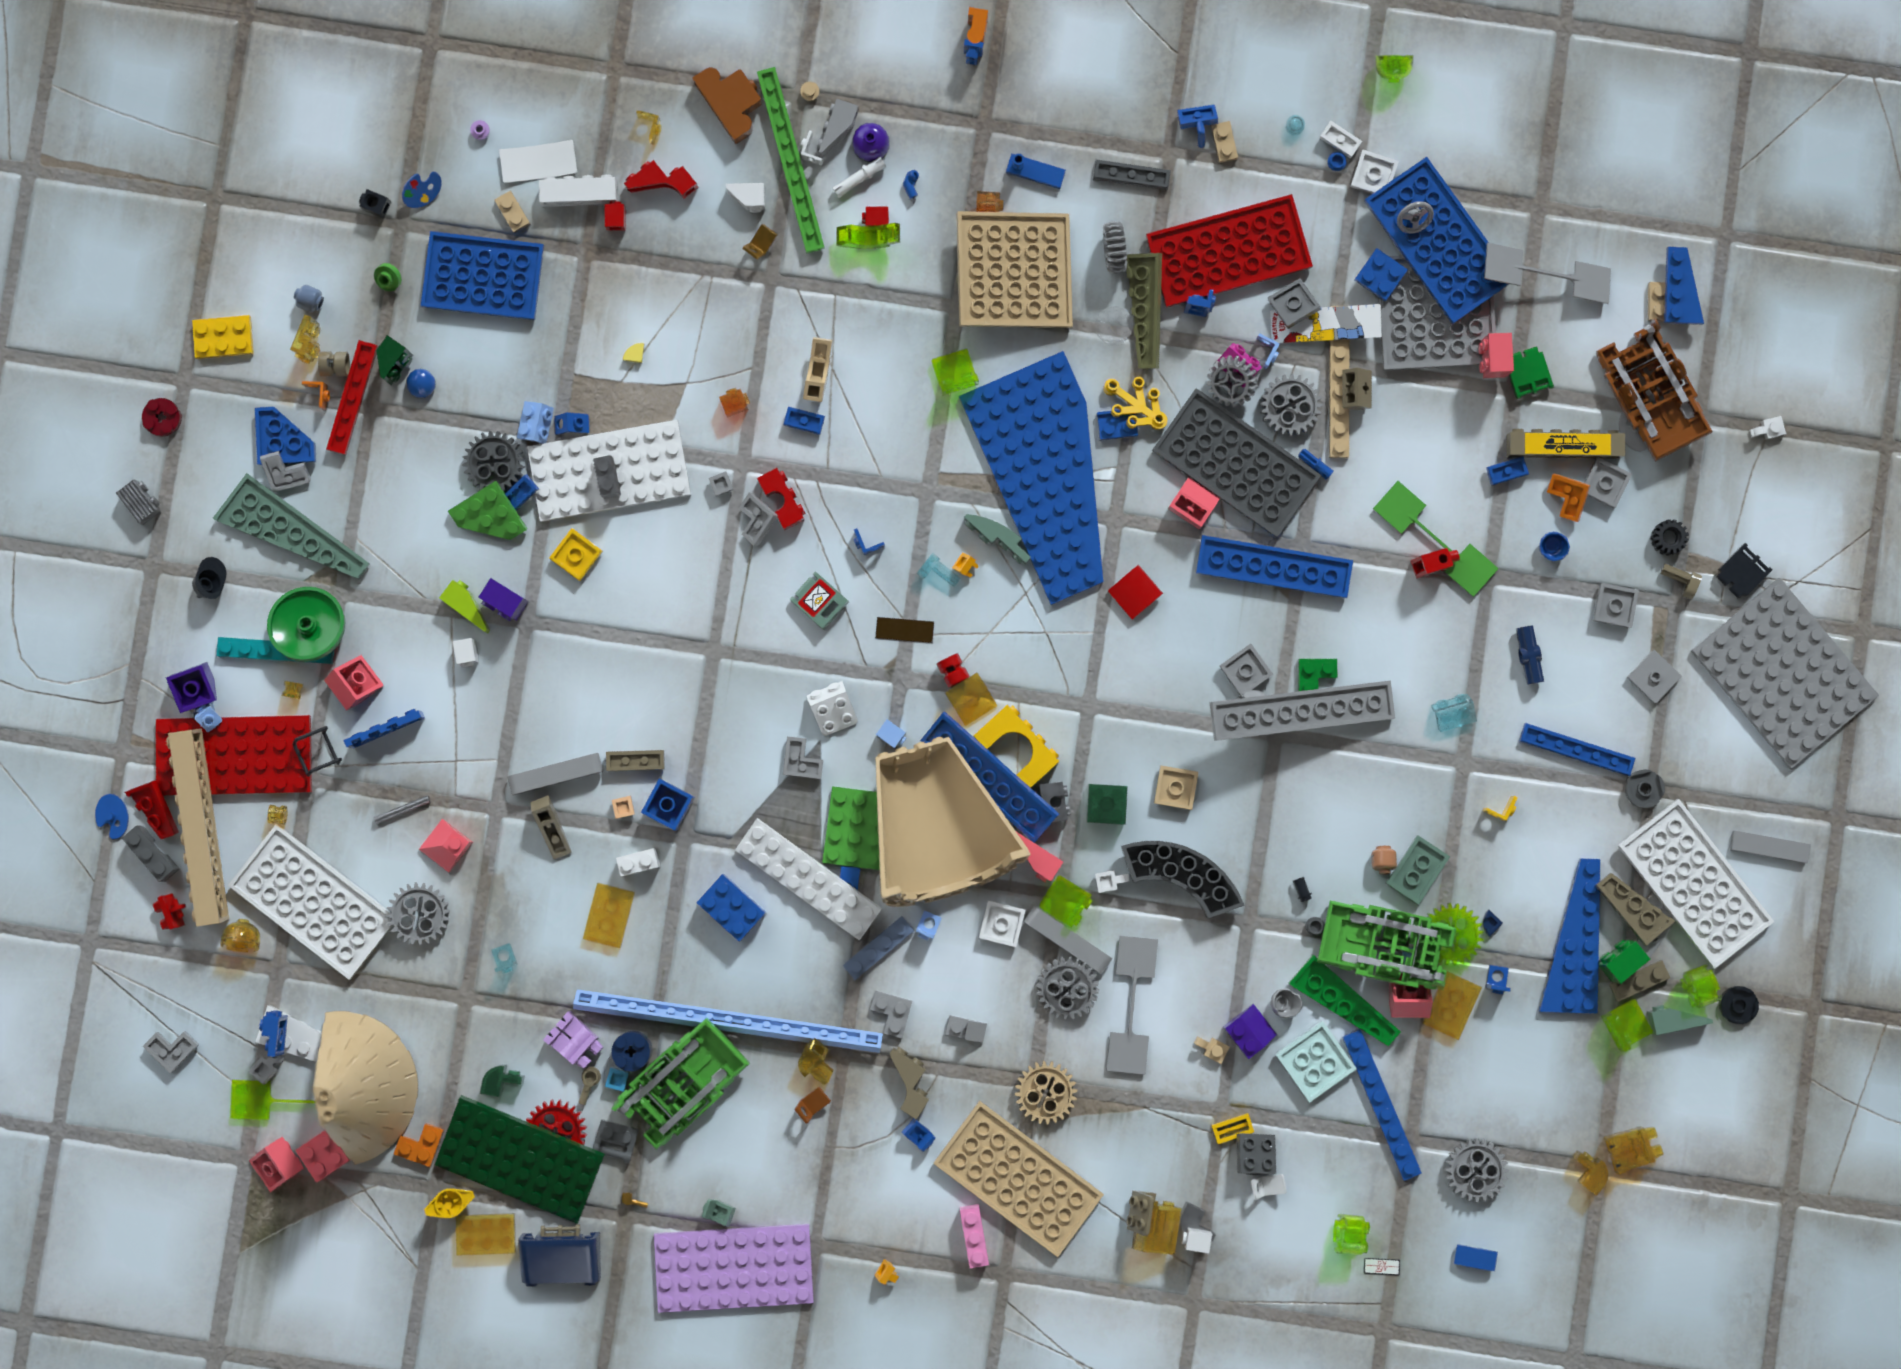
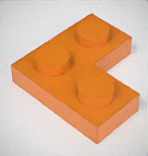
(1574, 494)
(422, 1150)

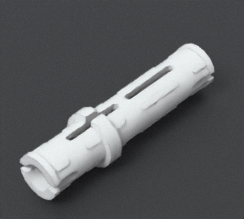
(860, 176)

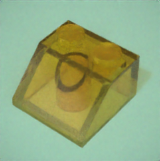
(971, 699)

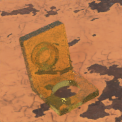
(656, 127)

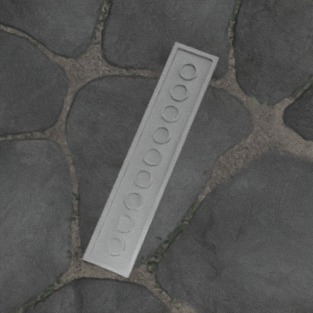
(1302, 710)

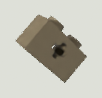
(1357, 389)

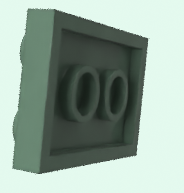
(1417, 869)

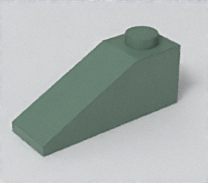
(1669, 1020)

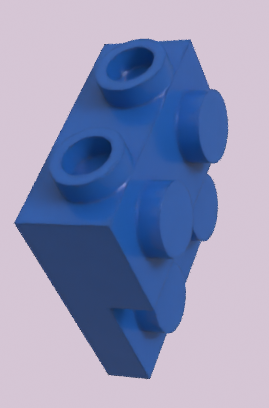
(275, 1027)

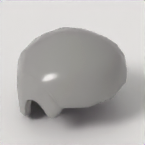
(1286, 1003)

